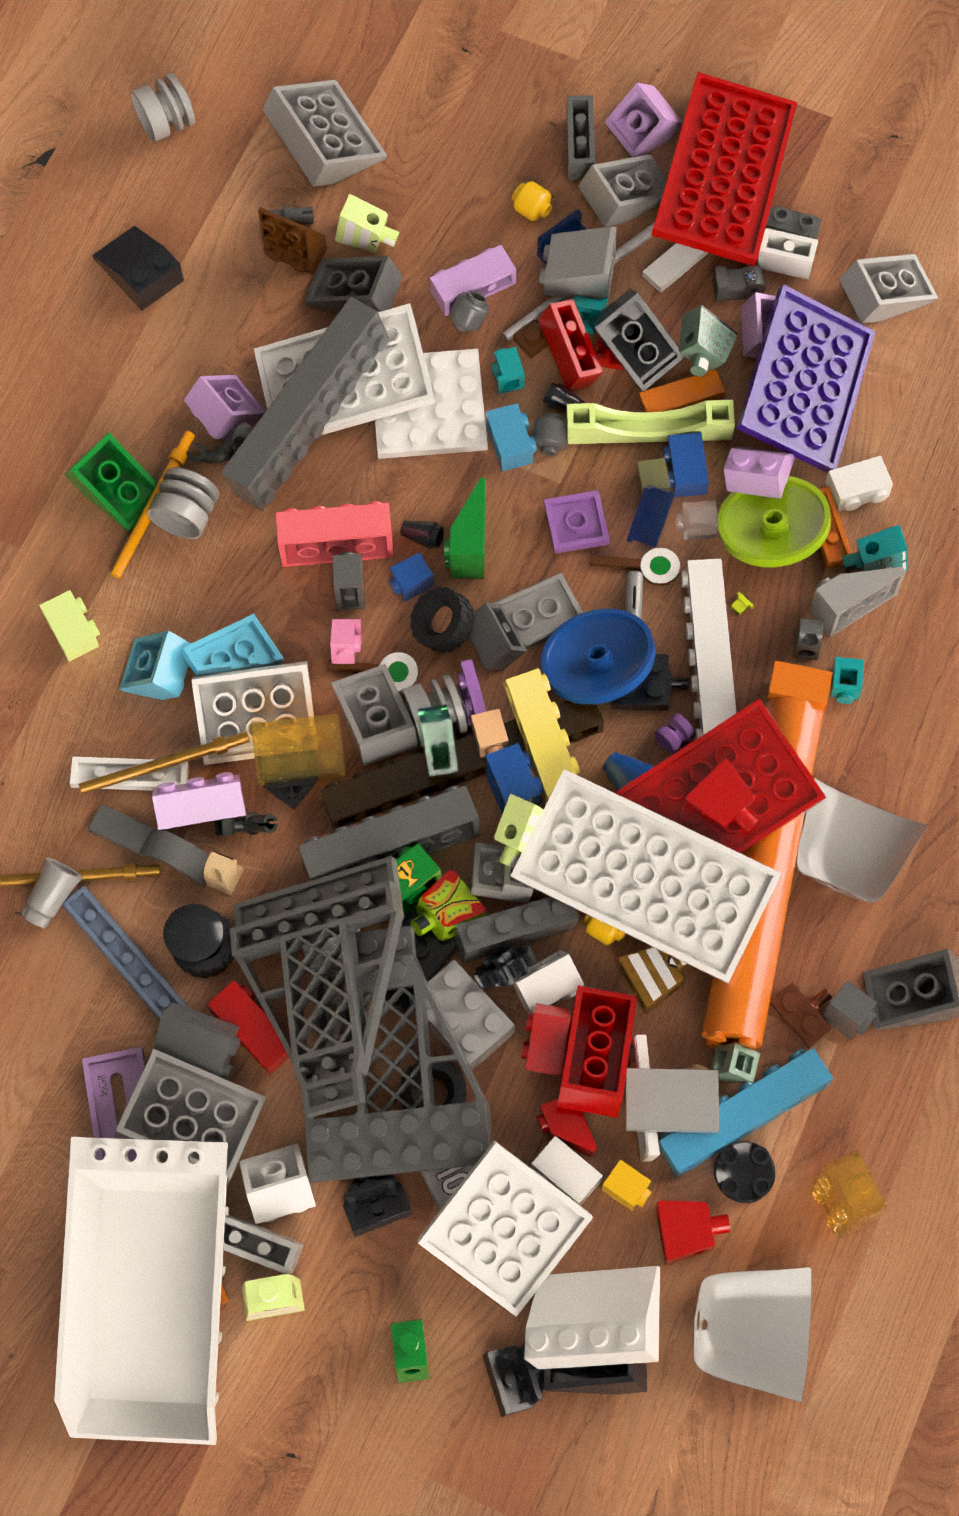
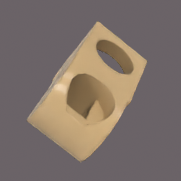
(222, 872)

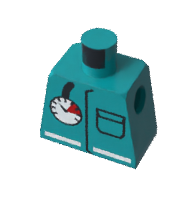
(879, 551)

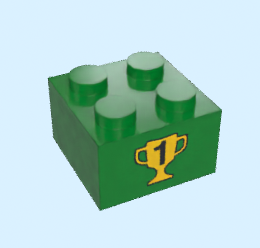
(416, 875)

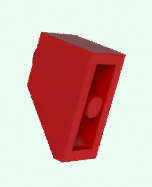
(567, 1126)

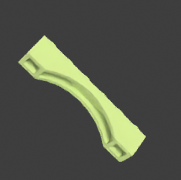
(598, 424)

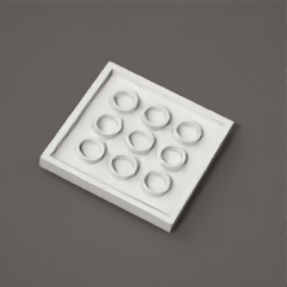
(446, 426)
(505, 1228)

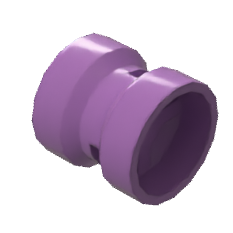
(674, 733)

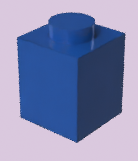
(411, 577)

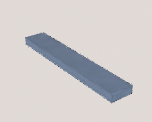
(121, 951)

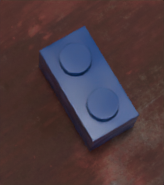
(687, 464)

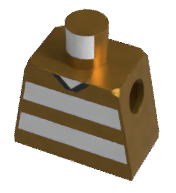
(652, 976)

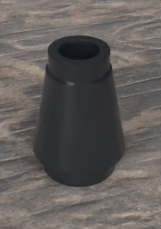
(559, 396)
(422, 532)

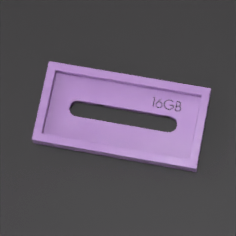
(98, 1076)

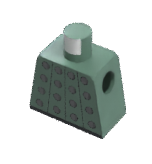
(705, 340)

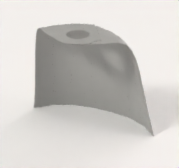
(854, 845)
(756, 1329)

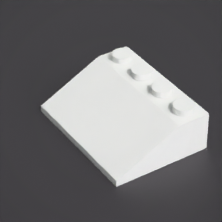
(236, 699)
(595, 1319)

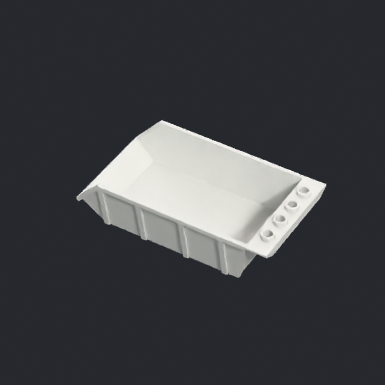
(142, 1291)

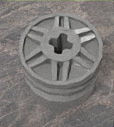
(160, 108)
(183, 503)
(416, 698)

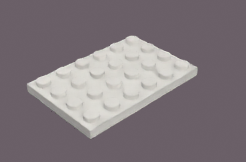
(391, 385)

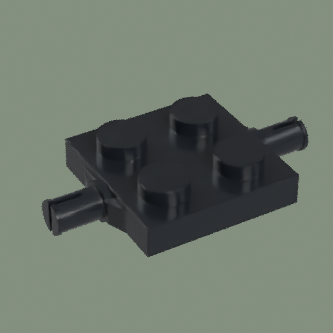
(654, 690)

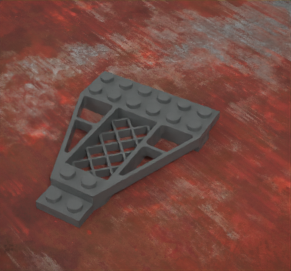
(310, 914)
(409, 1137)

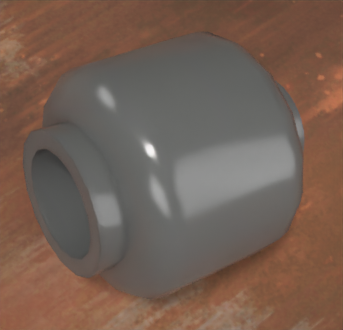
(469, 311)
(551, 433)

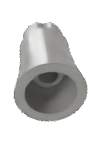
(50, 892)

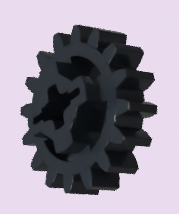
(505, 966)

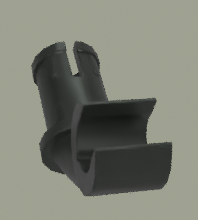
(220, 454)
(250, 823)

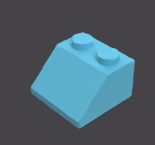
(156, 666)

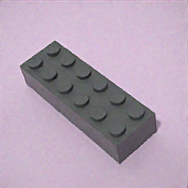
(430, 821)

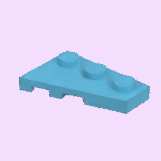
(233, 648)

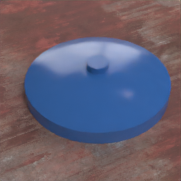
(598, 656)

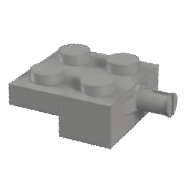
(493, 878)

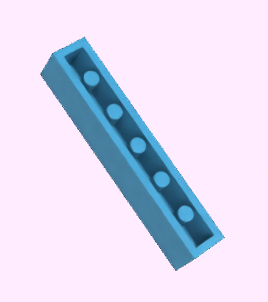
(749, 1110)

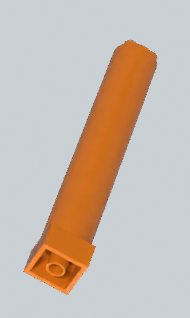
(740, 1008)

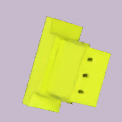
(741, 604)

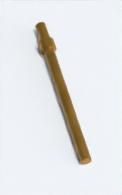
(219, 745)
(129, 872)

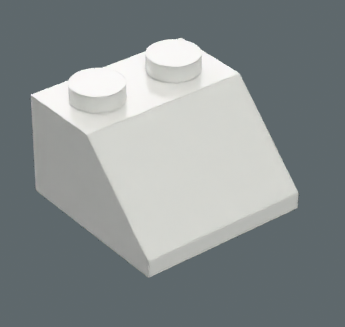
(277, 1184)

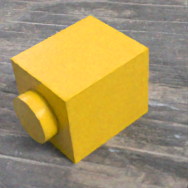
(627, 1186)

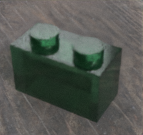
(437, 740)

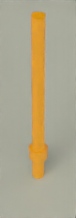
(177, 458)

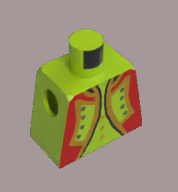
(446, 906)

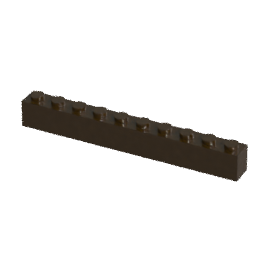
(409, 779)

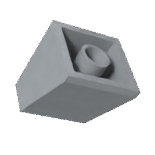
(580, 263)

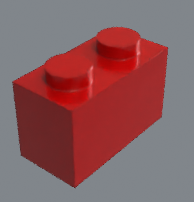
(548, 1039)

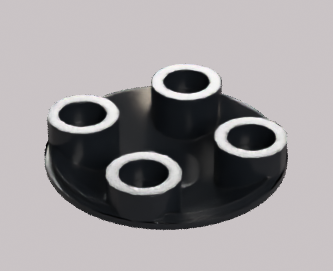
(193, 933)
(744, 1172)

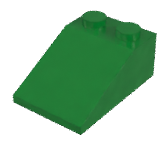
(113, 481)
(466, 546)

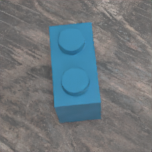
(510, 437)

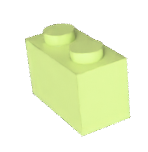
(70, 626)

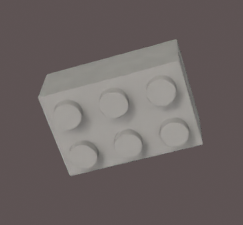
(470, 1013)

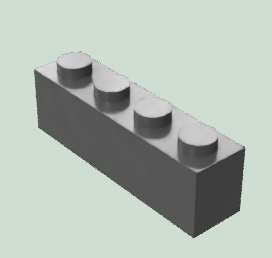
(513, 927)

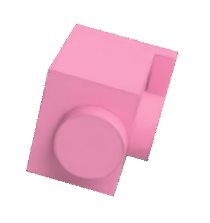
(345, 640)

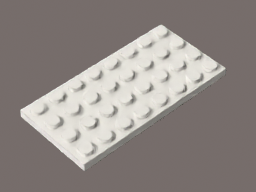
(646, 875)

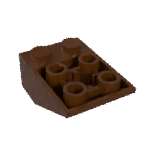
(291, 242)

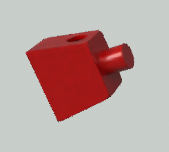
(724, 798)
(687, 1228)

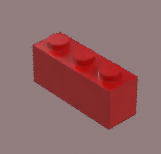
(570, 345)
(256, 1032)

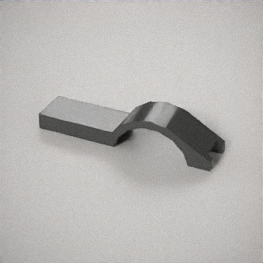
(150, 843)

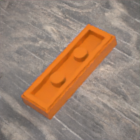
(682, 393)
(836, 543)

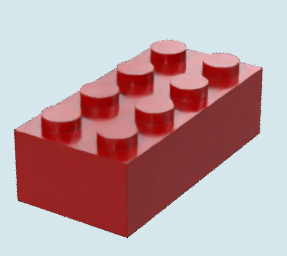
(597, 1051)

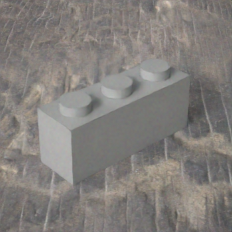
(261, 1245)

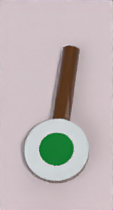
(658, 565)
(400, 666)

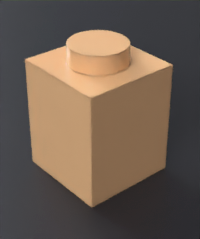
(489, 732)

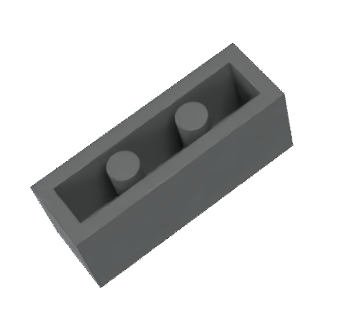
(579, 136)

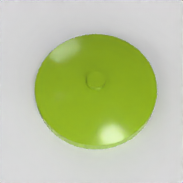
(774, 529)

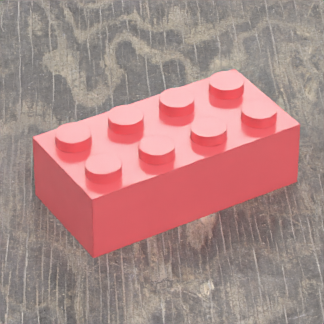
(321, 532)

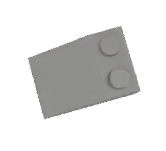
(623, 188)
(887, 287)
(852, 596)
(375, 715)

